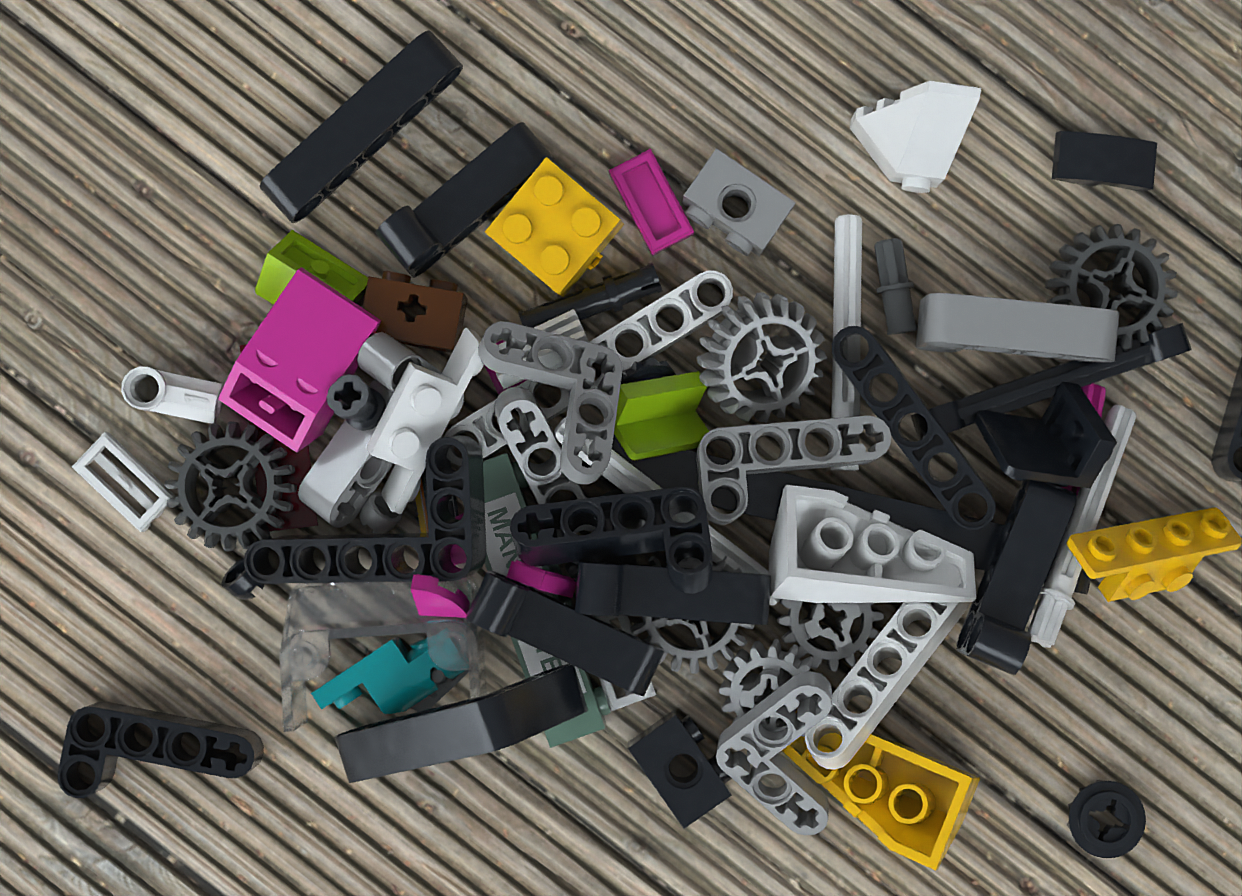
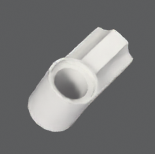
(177, 395)

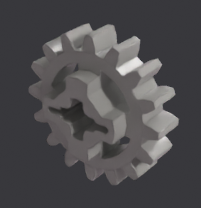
(810, 628)
(751, 690)

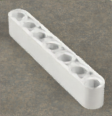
(642, 323)

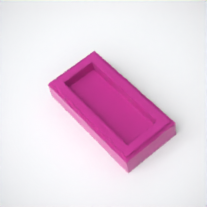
(651, 202)

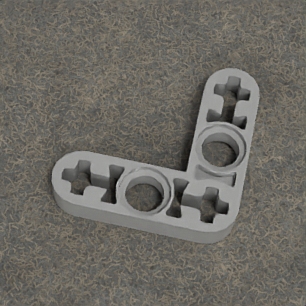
(573, 375)
(764, 750)

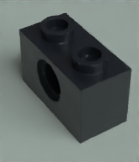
(685, 796)

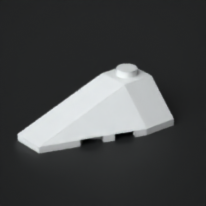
(918, 134)

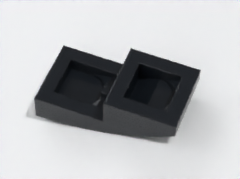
(1104, 160)

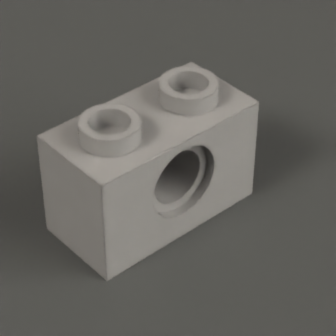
(727, 178)

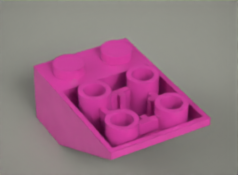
(295, 358)

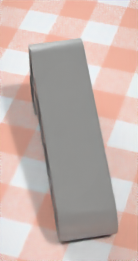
(1016, 327)
(792, 454)
(345, 470)
(548, 476)

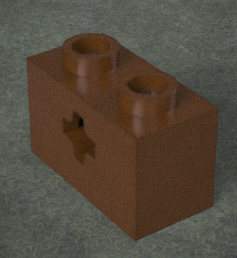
(443, 305)

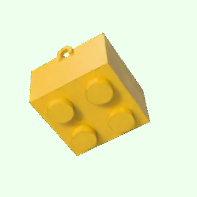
(554, 227)

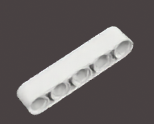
(882, 689)

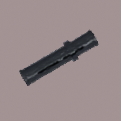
(598, 298)

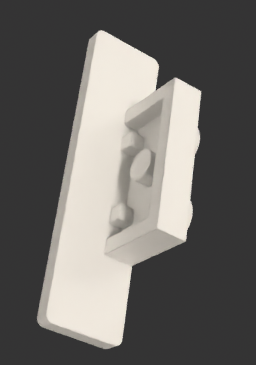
(419, 416)

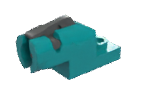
(393, 678)

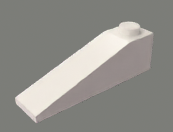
(847, 555)

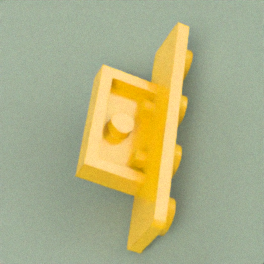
(1152, 552)

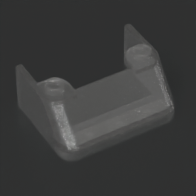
(365, 610)

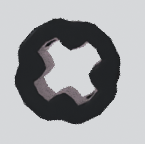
(356, 402)

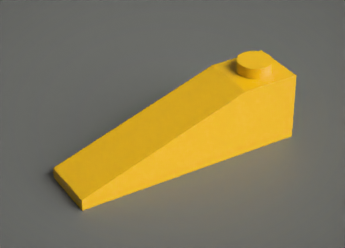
(896, 792)

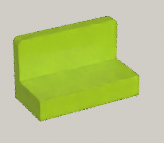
(297, 252)
(660, 415)

